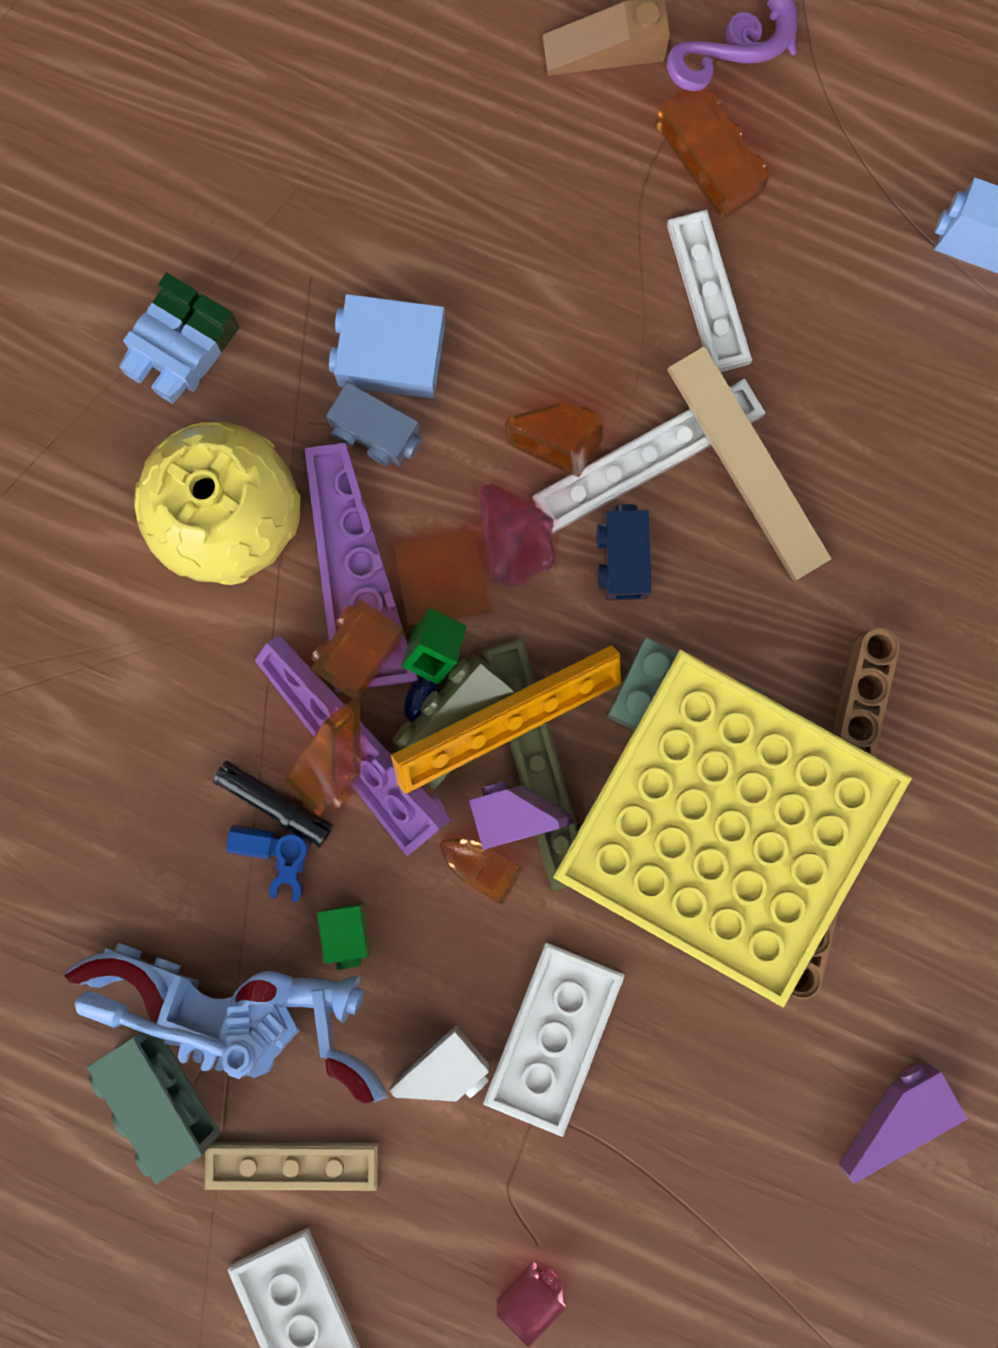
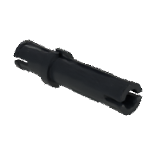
(279, 807)

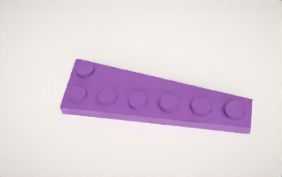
(349, 552)
(406, 817)

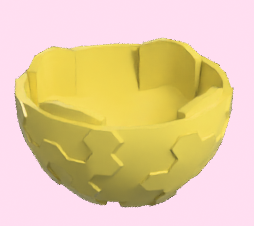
(238, 525)

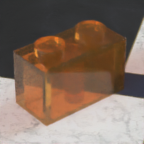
(356, 649)

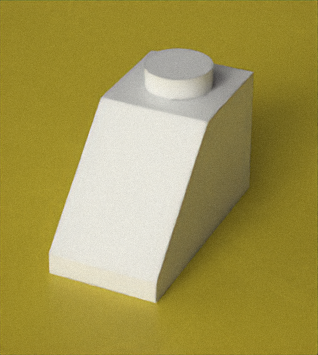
(444, 1071)

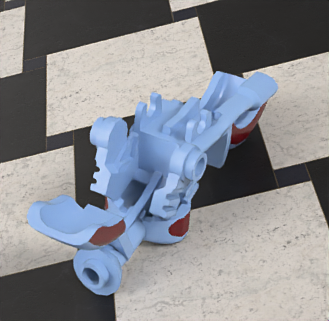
(240, 1030)

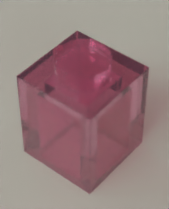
(531, 1303)

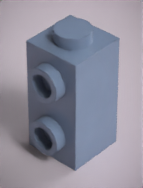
(374, 425)

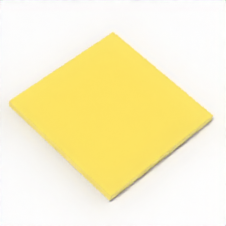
(732, 828)

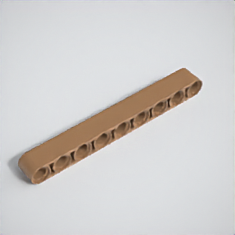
(871, 715)

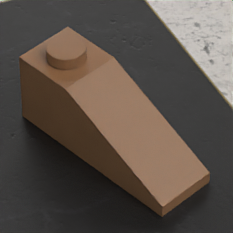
(612, 38)

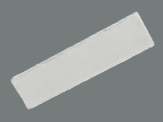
(709, 290)

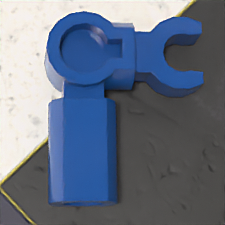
(290, 853)

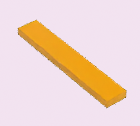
(506, 719)

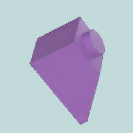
(514, 814)

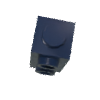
(627, 553)

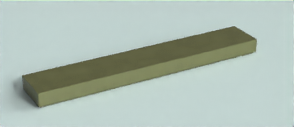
(536, 757)

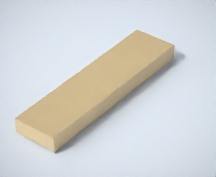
(292, 1166)

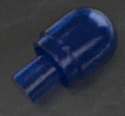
(416, 697)

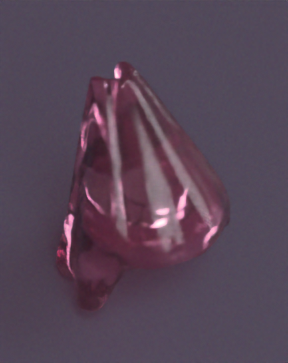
(515, 536)

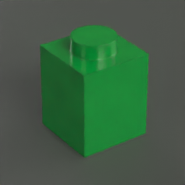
(434, 646)
(344, 935)

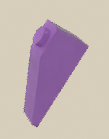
(905, 1118)

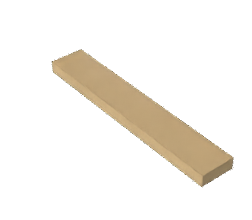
(749, 463)

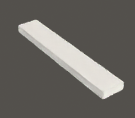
(634, 463)

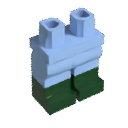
(177, 337)

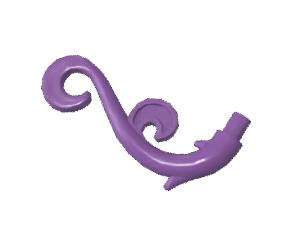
(739, 47)

